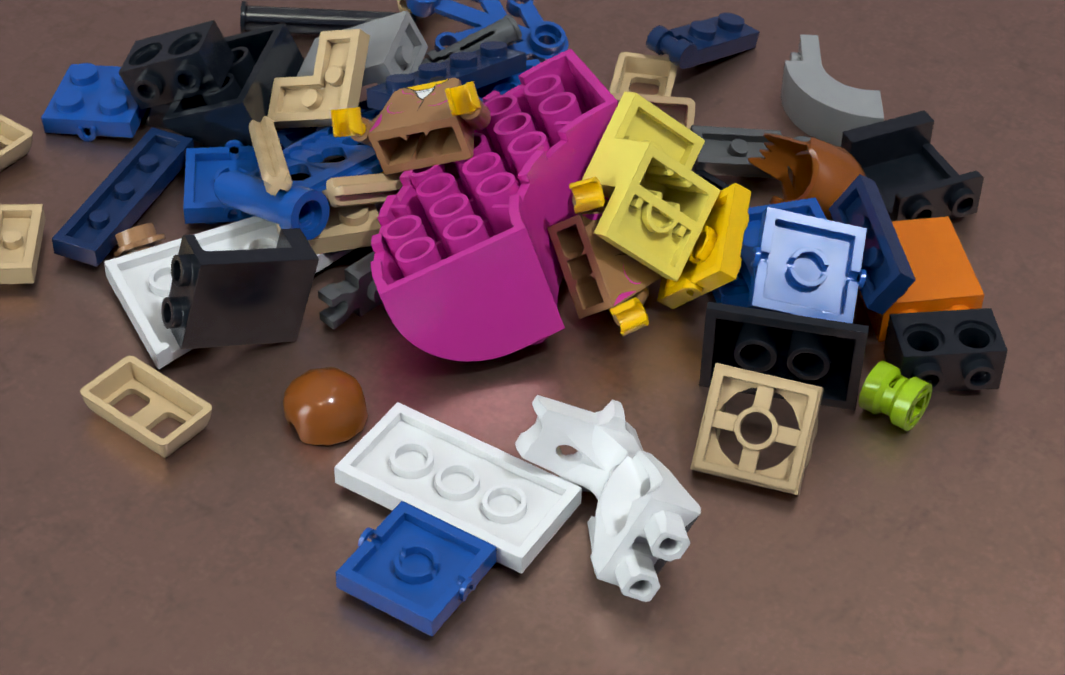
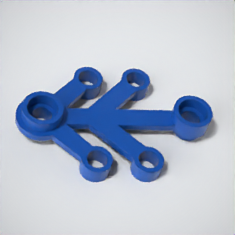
(539, 37)

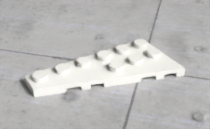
(145, 278)

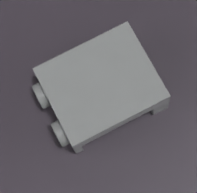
(392, 49)

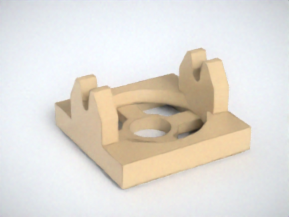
(801, 396)

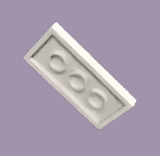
(460, 483)

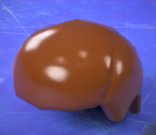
(325, 406)

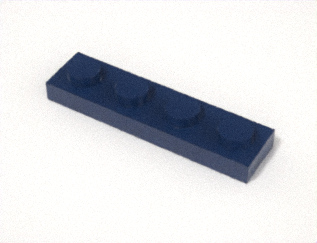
(482, 66)
(122, 197)

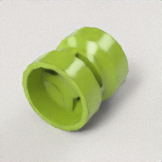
(895, 395)

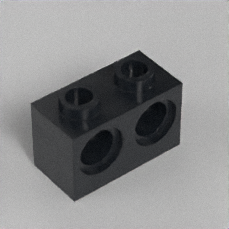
(177, 65)
(947, 348)

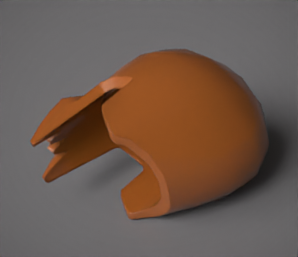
(819, 172)

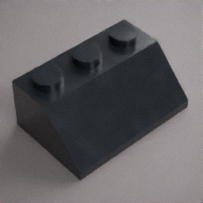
(246, 91)
(786, 347)

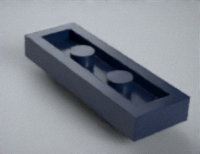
(883, 256)

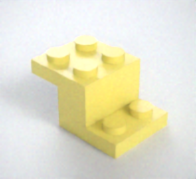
(653, 194)

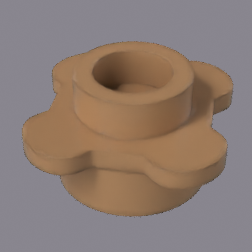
(137, 239)

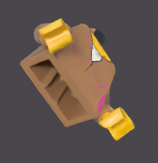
(419, 125)
(596, 270)

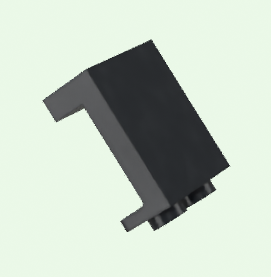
(910, 171)
(239, 293)

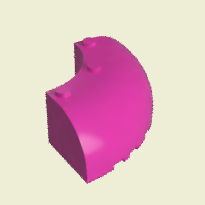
(468, 240)

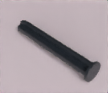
(305, 20)

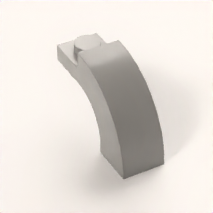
(821, 103)

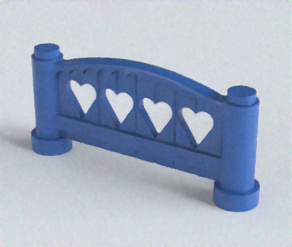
(304, 203)

